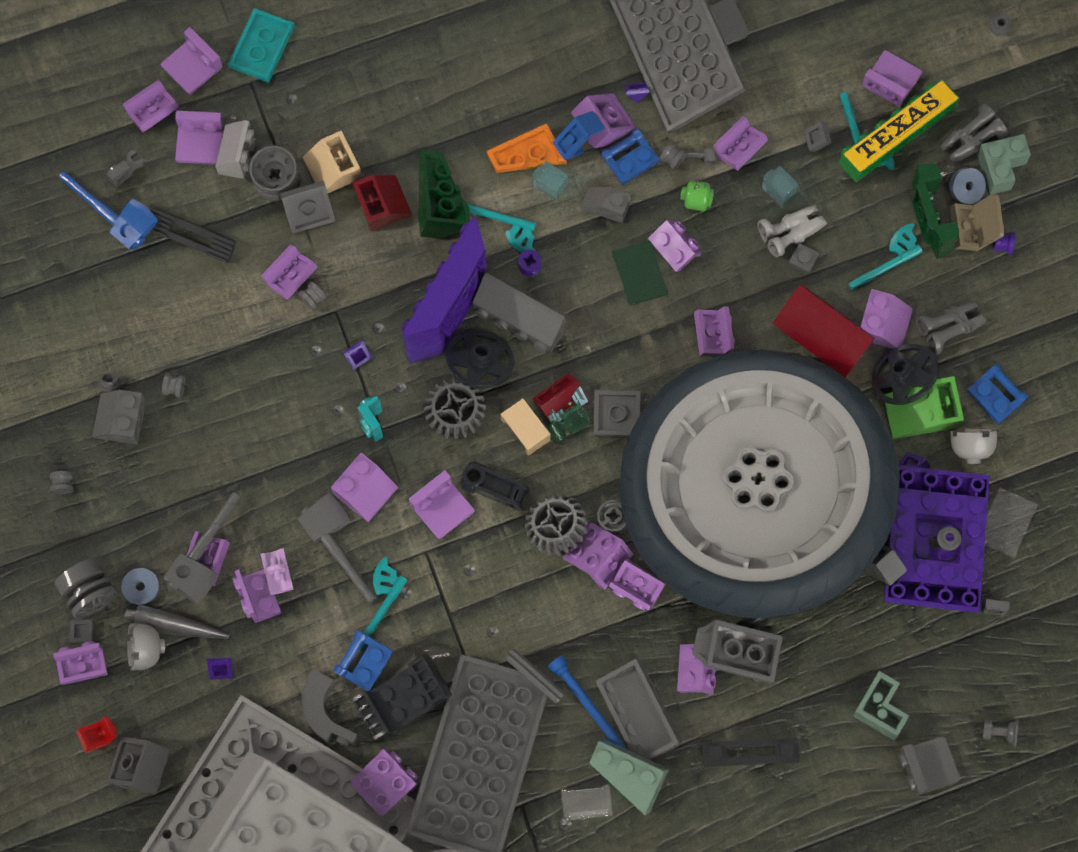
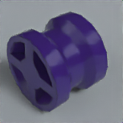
(1005, 243)
(529, 268)

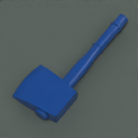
(129, 226)

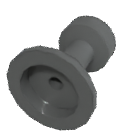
(1010, 732)

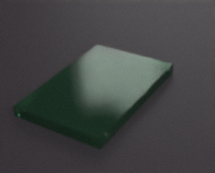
(639, 273)

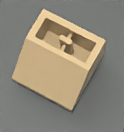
(332, 162)

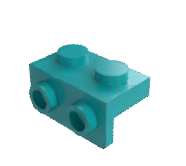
(368, 410)

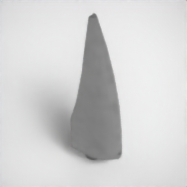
(172, 623)

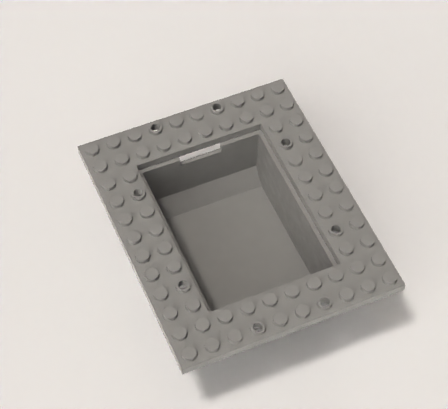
(262, 807)

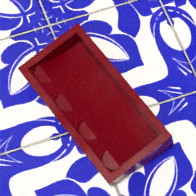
(823, 330)

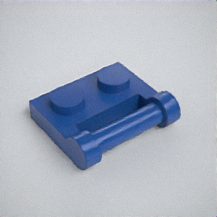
(634, 162)
(992, 399)
(370, 664)

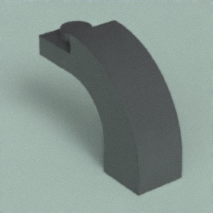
(314, 706)

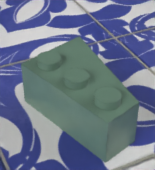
(629, 773)

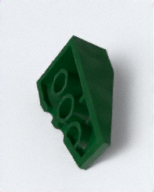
(440, 202)

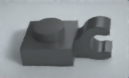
(122, 171)

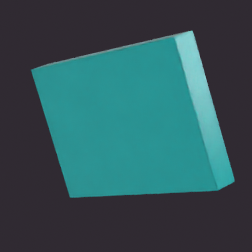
(261, 45)

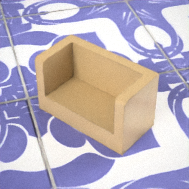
(526, 426)

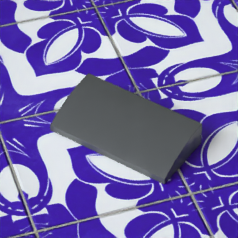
(639, 710)

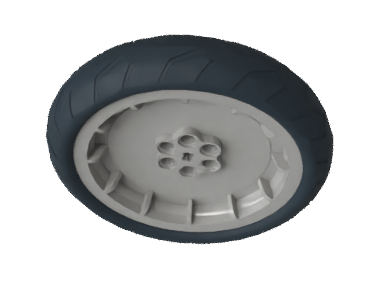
(752, 555)

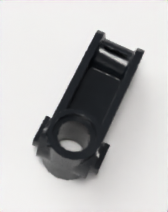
(494, 486)

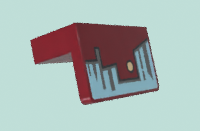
(560, 397)

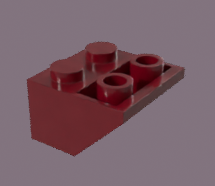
(381, 200)

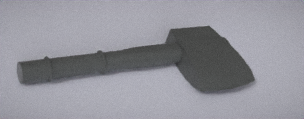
(323, 520)
(187, 573)

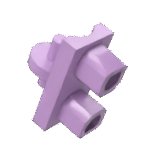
(277, 572)

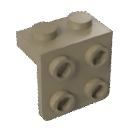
(978, 223)

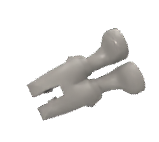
(797, 223)

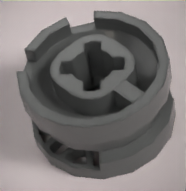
(611, 517)

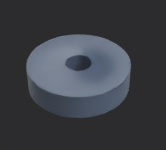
(958, 185)
(136, 577)

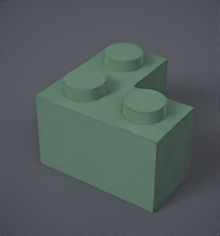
(999, 158)
(877, 711)

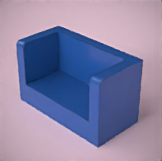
(579, 130)

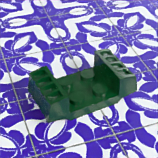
(939, 237)

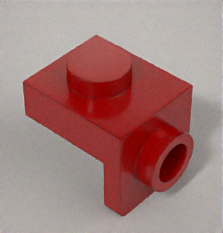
(97, 734)

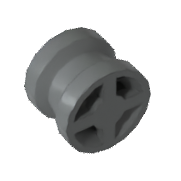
(673, 156)
(312, 295)
(173, 385)
(61, 482)

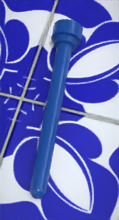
(560, 667)

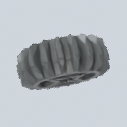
(447, 412)
(574, 519)

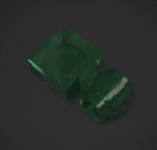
(572, 420)

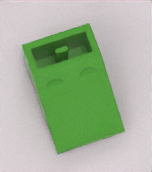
(933, 412)

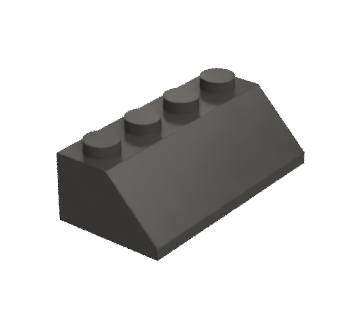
(519, 314)

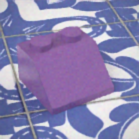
(611, 115)
(886, 319)
(364, 487)

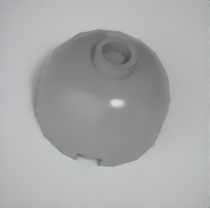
(974, 444)
(144, 646)

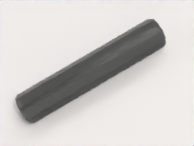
(535, 676)

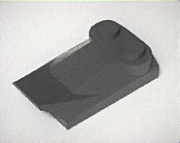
(738, 650)

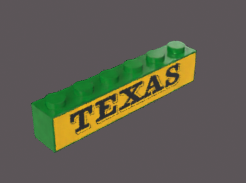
(898, 131)

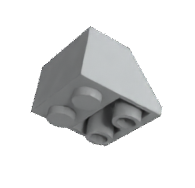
(235, 149)

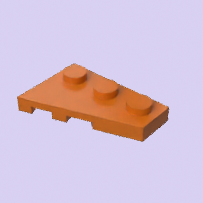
(526, 151)

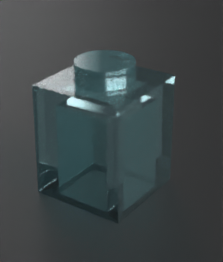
(550, 180)
(779, 185)

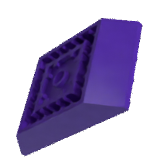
(447, 297)
(925, 506)

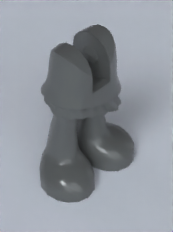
(968, 144)
(954, 315)

